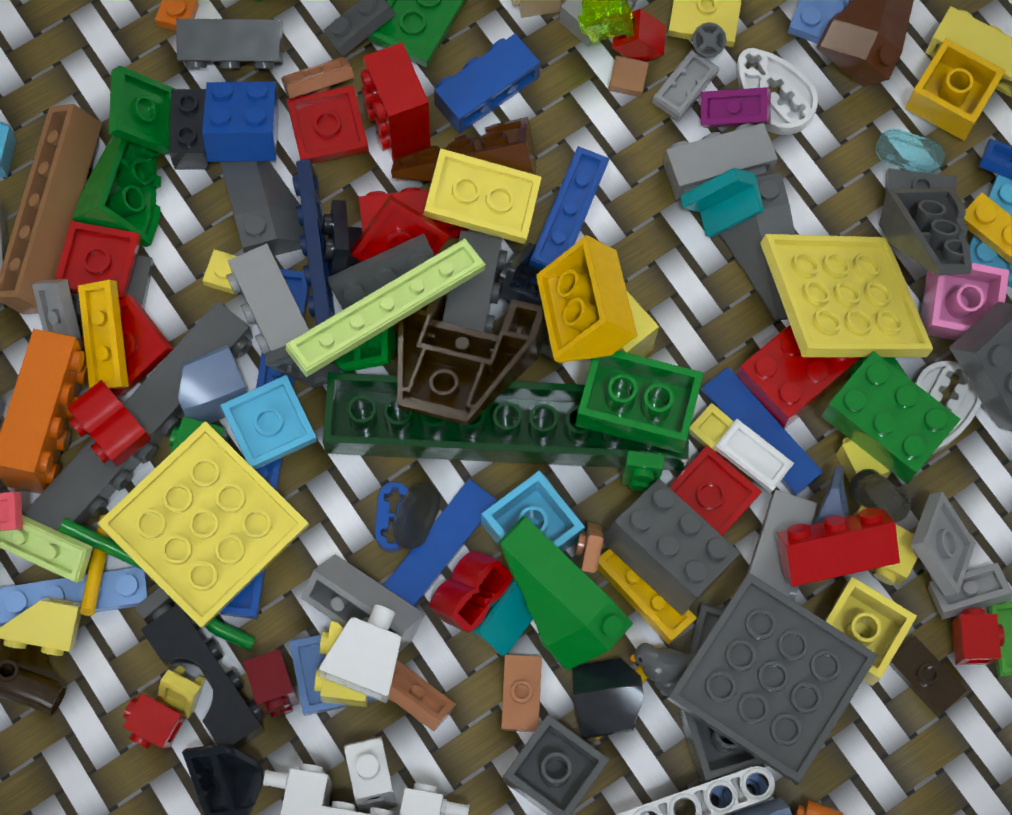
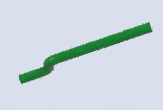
(110, 547)

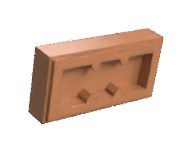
(317, 78)
(590, 546)
(521, 693)

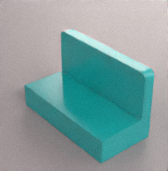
(725, 201)
(505, 620)

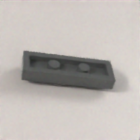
(379, 270)

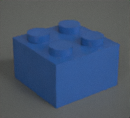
(240, 121)

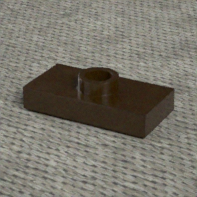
(926, 676)

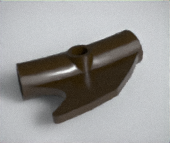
(30, 679)

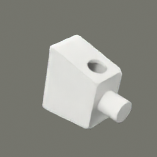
(364, 655)
(370, 774)

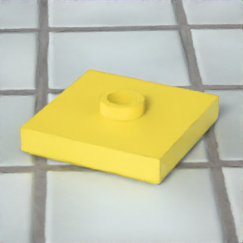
(690, 14)

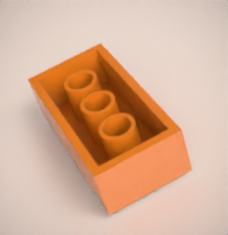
(38, 412)

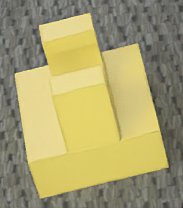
(180, 692)

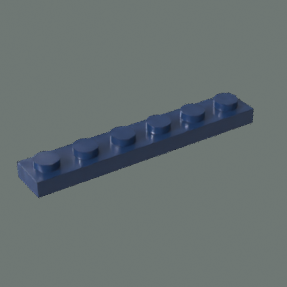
(312, 242)

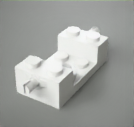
(310, 791)

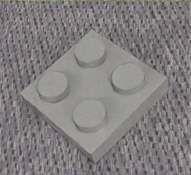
(943, 544)

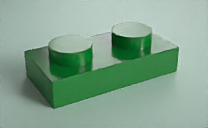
(641, 470)

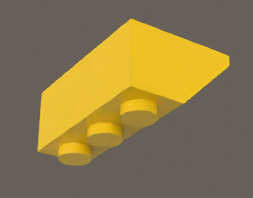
(586, 302)

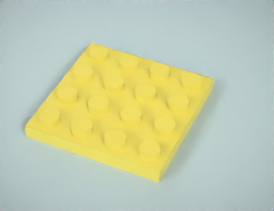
(845, 296)
(203, 524)

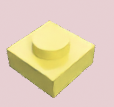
(217, 270)
(710, 426)

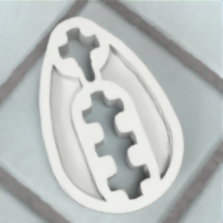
(792, 83)
(965, 399)

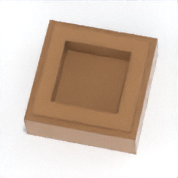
(628, 76)

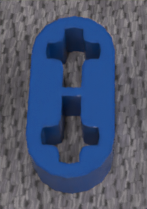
(384, 515)

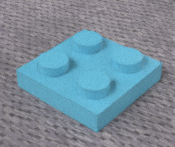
(268, 422)

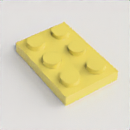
(482, 196)

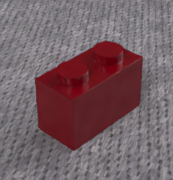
(271, 684)

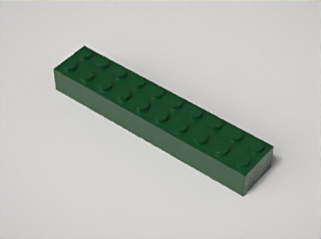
(520, 426)

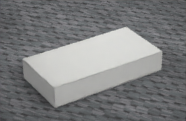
(753, 455)

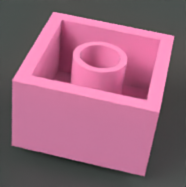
(960, 300)

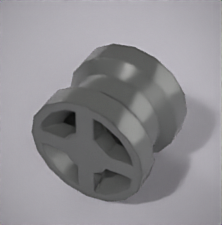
(709, 39)

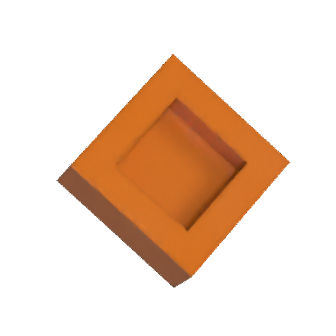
(173, 9)

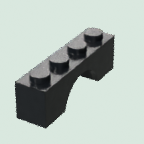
(178, 642)

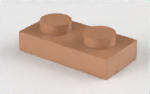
(419, 697)

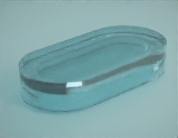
(909, 151)

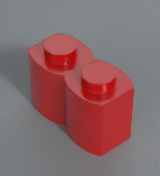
(108, 424)
(468, 594)

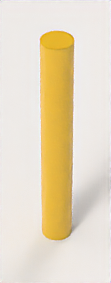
(93, 579)

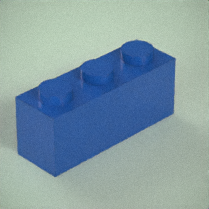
(486, 82)

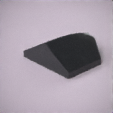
(607, 697)
(224, 778)

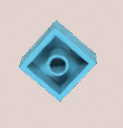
(541, 505)

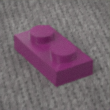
(735, 107)

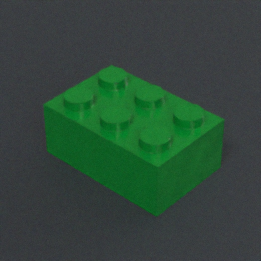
(640, 400)
(890, 417)

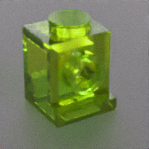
(606, 19)

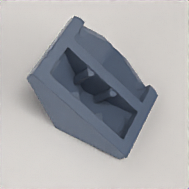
(209, 383)
(834, 500)

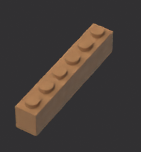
(48, 204)

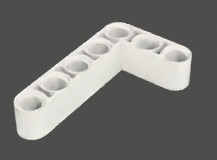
(702, 795)

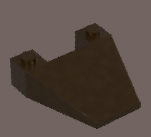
(462, 370)

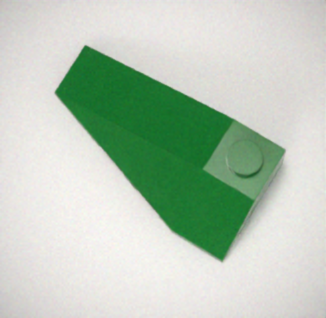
(122, 191)
(568, 608)

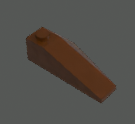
(867, 38)
(503, 144)

